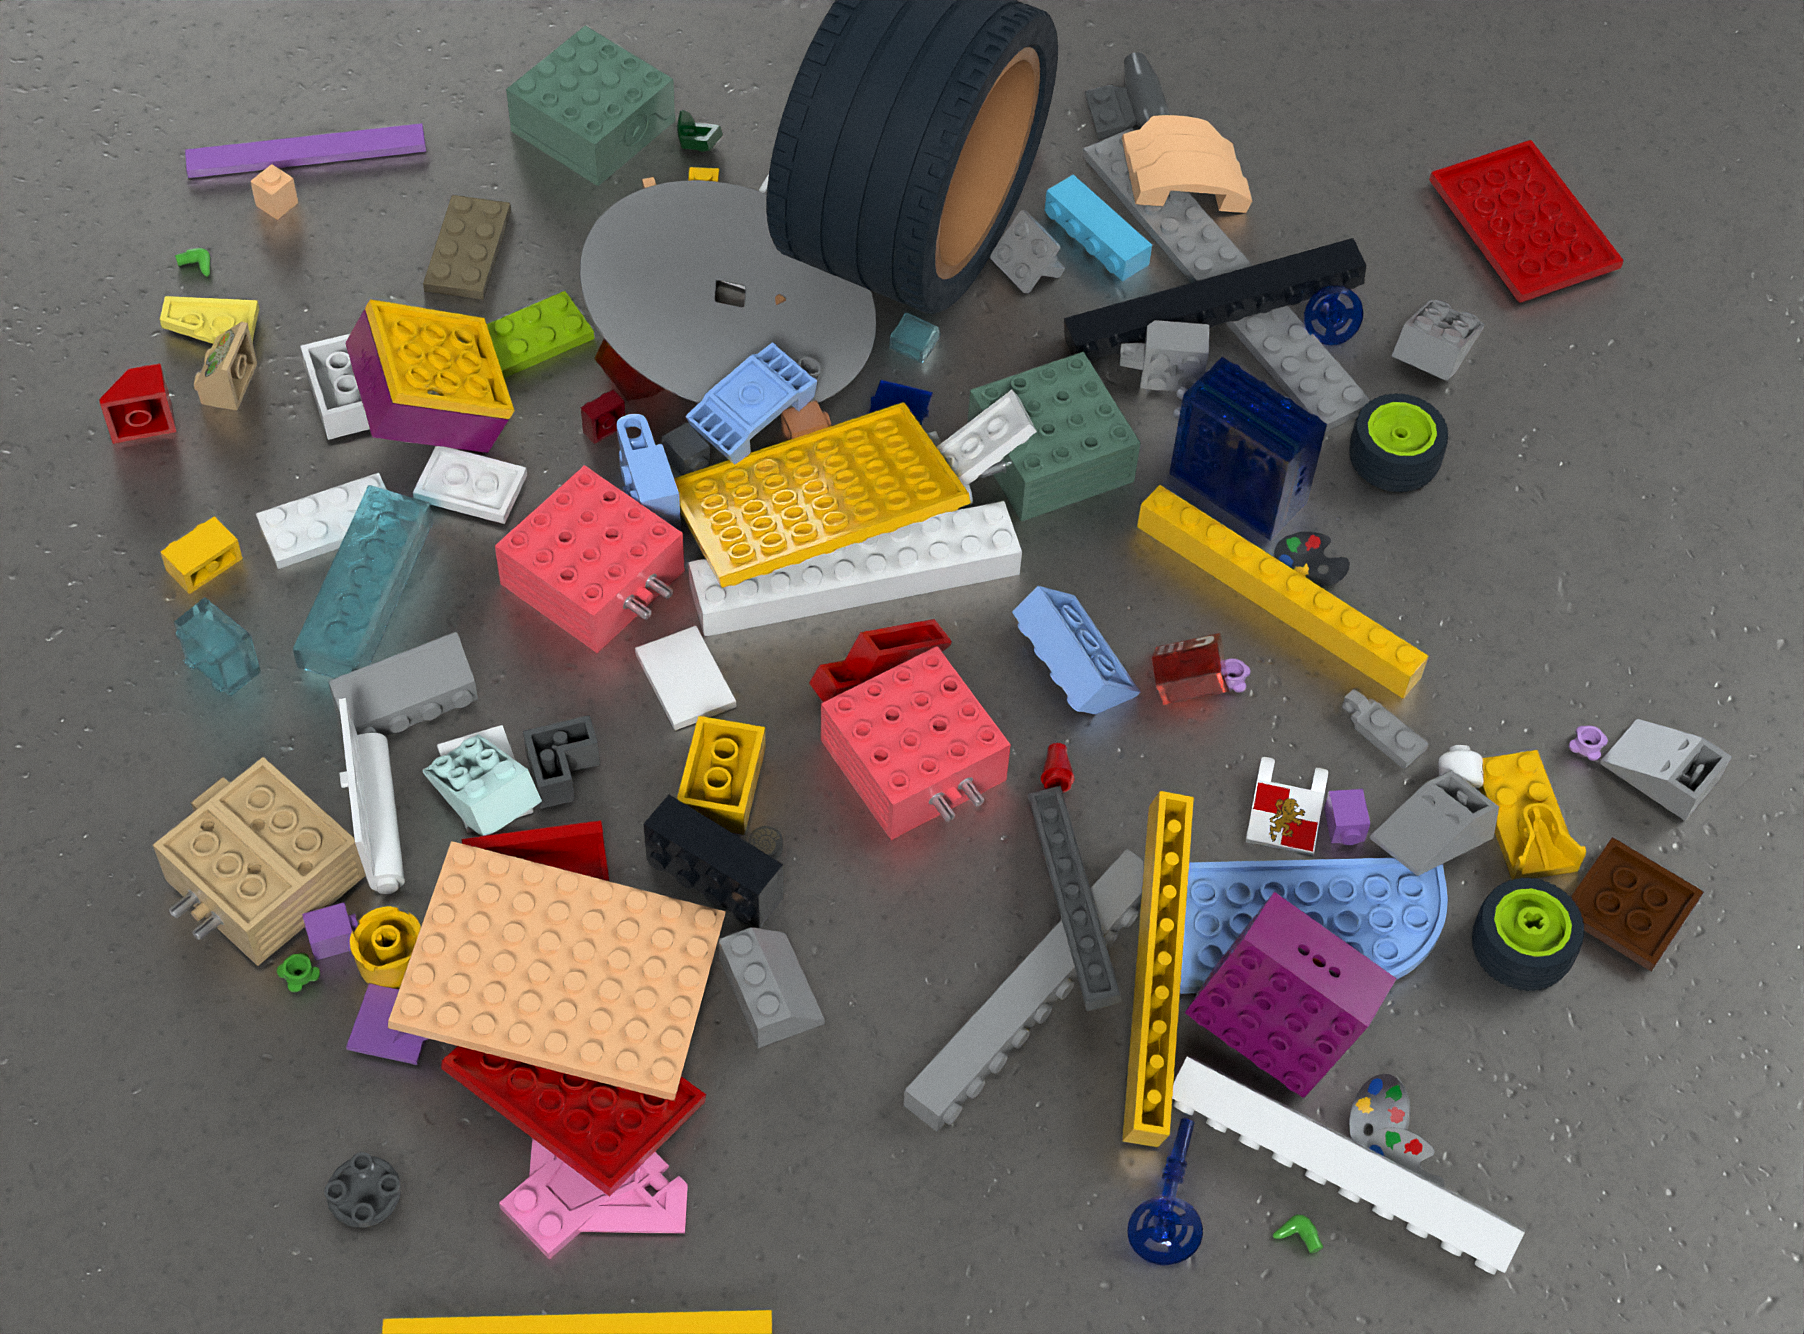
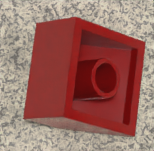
(138, 405)

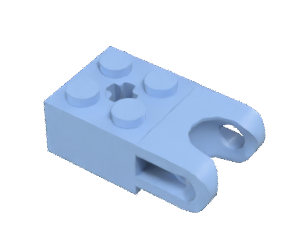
(647, 471)

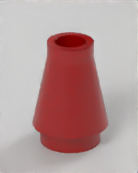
(1057, 768)

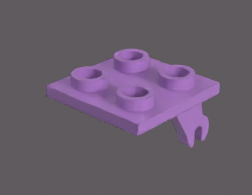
(371, 1030)

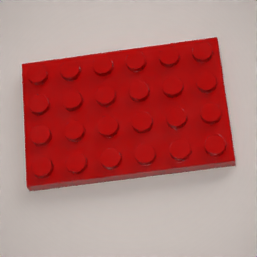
(1525, 221)
(583, 1122)

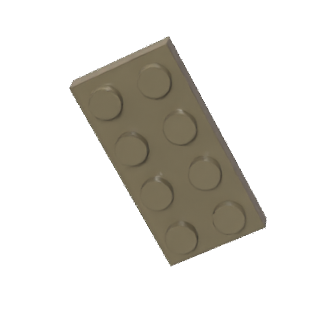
(467, 247)

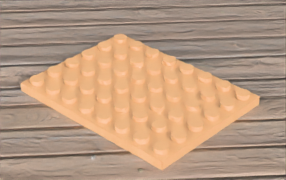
(559, 971)

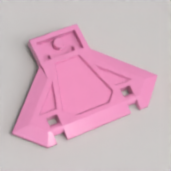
(561, 1203)

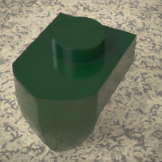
(697, 135)

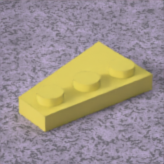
(207, 316)

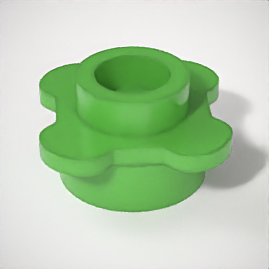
(294, 963)

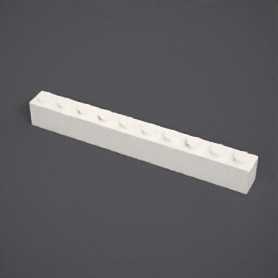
(1348, 1164)

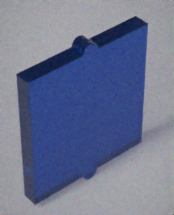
(892, 394)

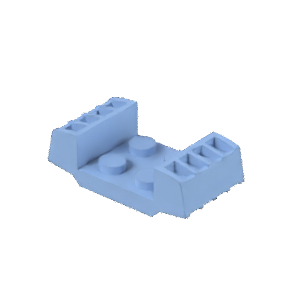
(750, 401)

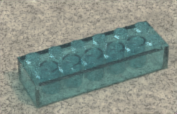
(363, 583)

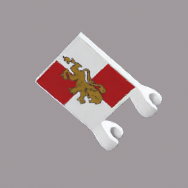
(1286, 814)

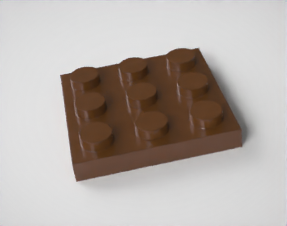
(1634, 903)

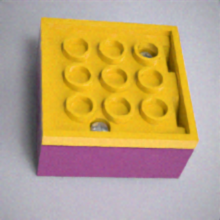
(428, 377)

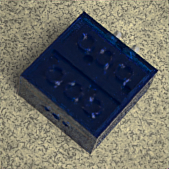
(1246, 447)

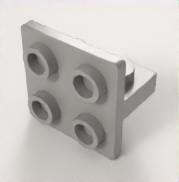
(1027, 253)

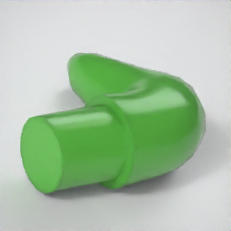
(193, 256)
(1306, 1230)

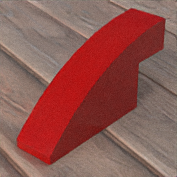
(876, 653)

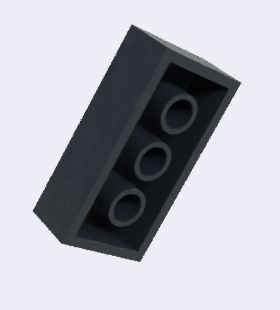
(713, 862)

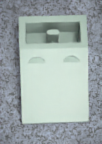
(483, 785)

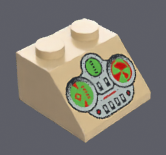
(227, 369)

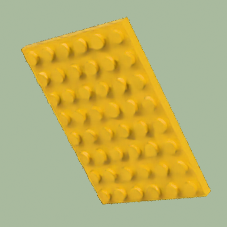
(817, 494)

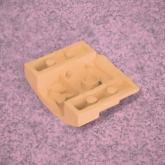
(1184, 157)

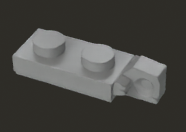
(1384, 729)

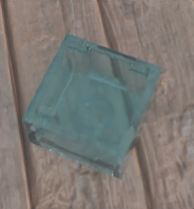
(217, 647)

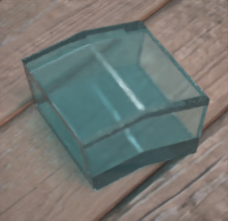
(914, 338)

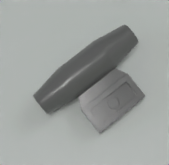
(1121, 108)

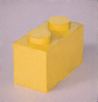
(201, 554)

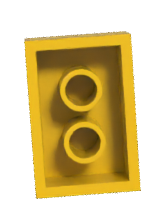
(723, 771)

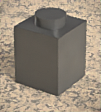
(686, 449)

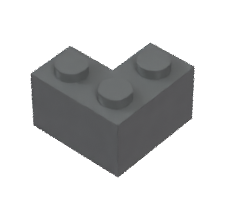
(557, 751)

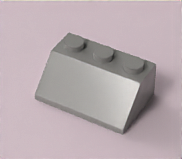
(769, 984)

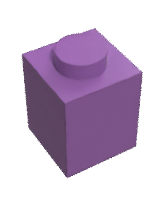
(1347, 816)
(329, 930)

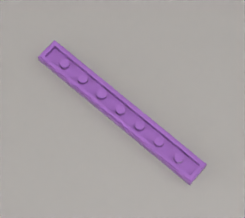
(305, 150)

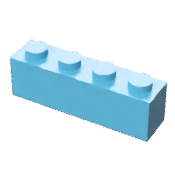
(1097, 228)

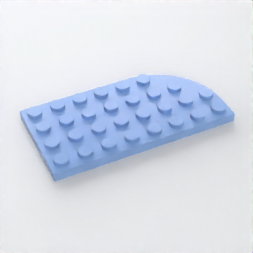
(1363, 901)

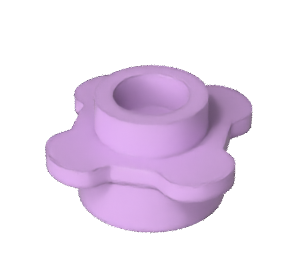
(1240, 671)
(1591, 735)

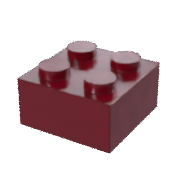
(601, 416)

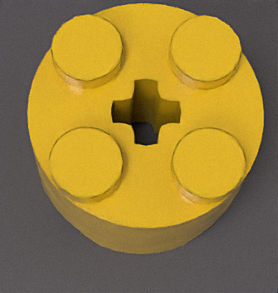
(384, 945)

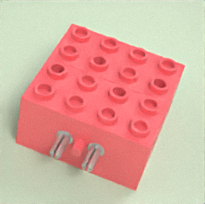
(591, 559)
(915, 743)

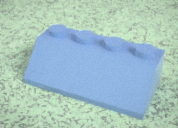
(1074, 651)

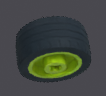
(1398, 442)
(1527, 934)

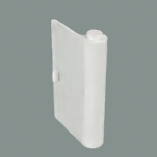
(372, 805)

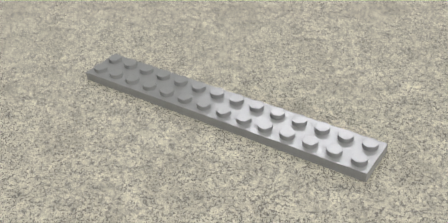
(1204, 251)

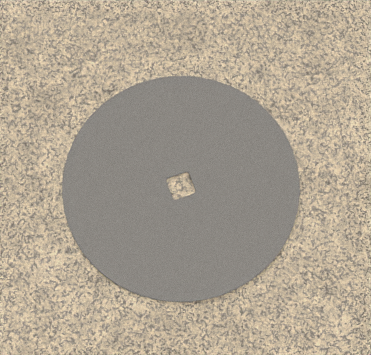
(654, 279)

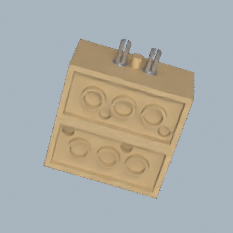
(258, 861)

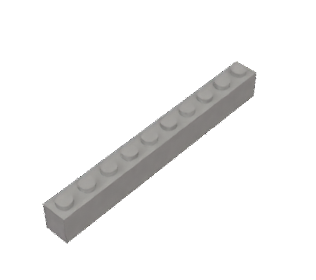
(1019, 1003)

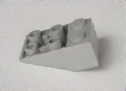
(1437, 338)
(1667, 765)
(1437, 824)

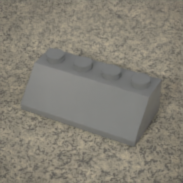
(407, 687)

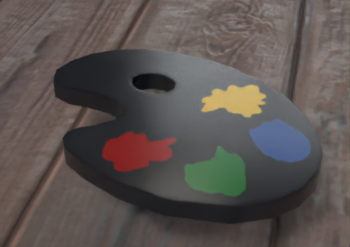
(1305, 554)

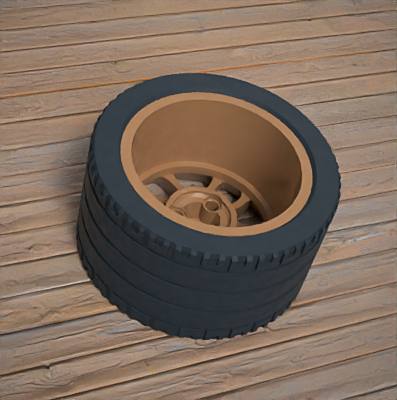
(911, 142)

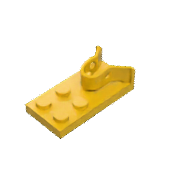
(1529, 817)

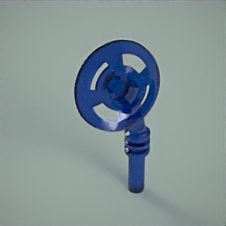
(1333, 315)
(1165, 1217)

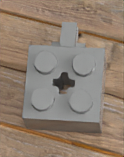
(1170, 356)

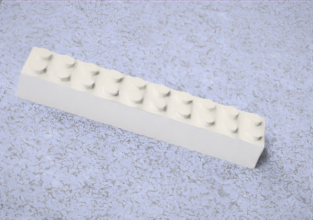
(913, 560)

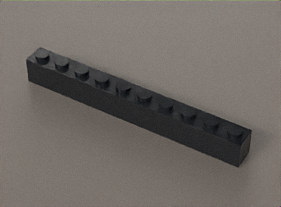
(1218, 298)

